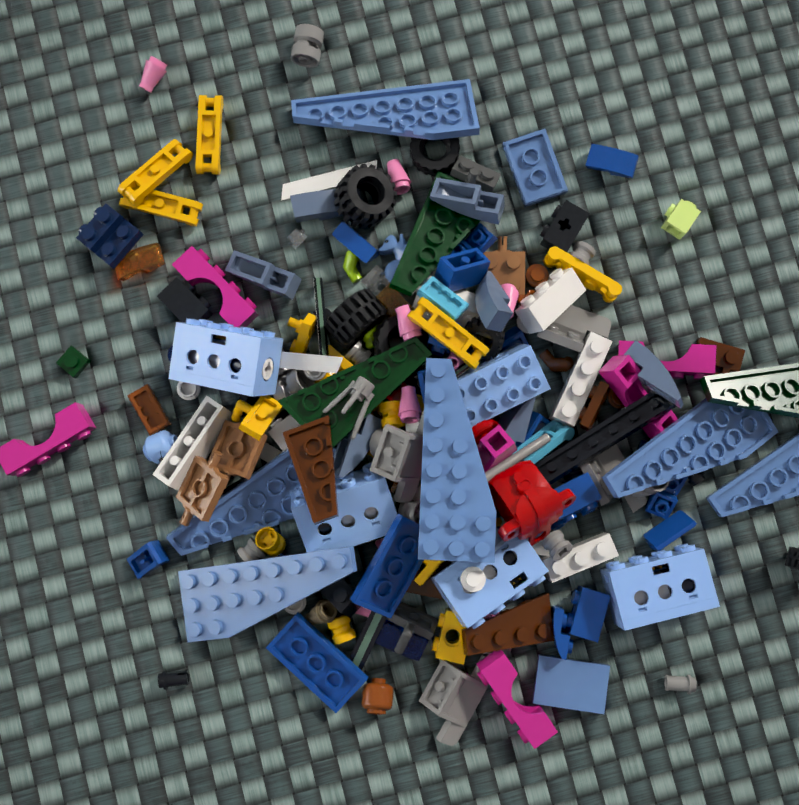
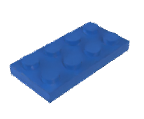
(390, 569)
(317, 662)

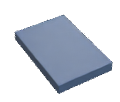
(534, 167)
(571, 684)

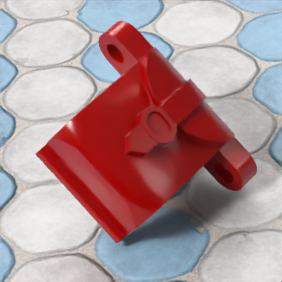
(527, 502)

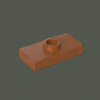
(149, 409)

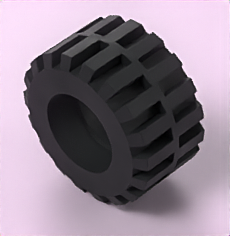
(373, 182)
(355, 318)

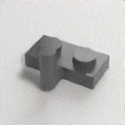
(474, 173)
(412, 621)

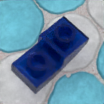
(390, 636)

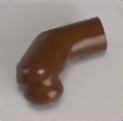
(556, 364)

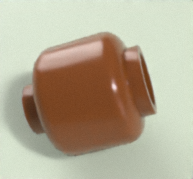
(377, 696)

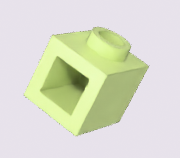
(680, 218)

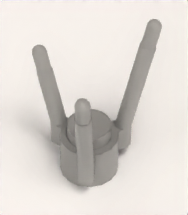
(359, 390)

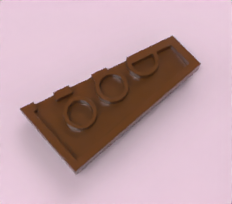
(314, 464)
(512, 628)

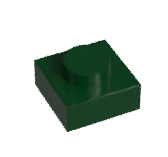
(73, 361)

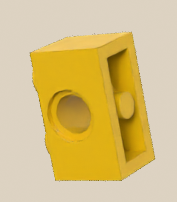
(446, 649)

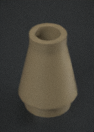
(321, 613)

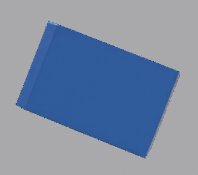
(148, 558)

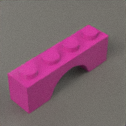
(197, 270)
(697, 362)
(623, 378)
(70, 425)
(495, 447)
(532, 720)

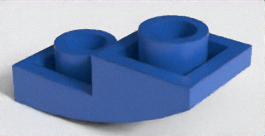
(612, 160)
(479, 238)
(665, 501)
(562, 639)

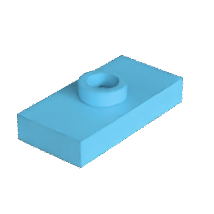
(443, 298)

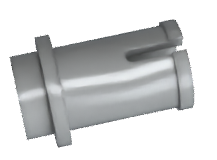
(680, 683)

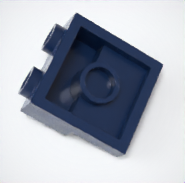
(109, 235)

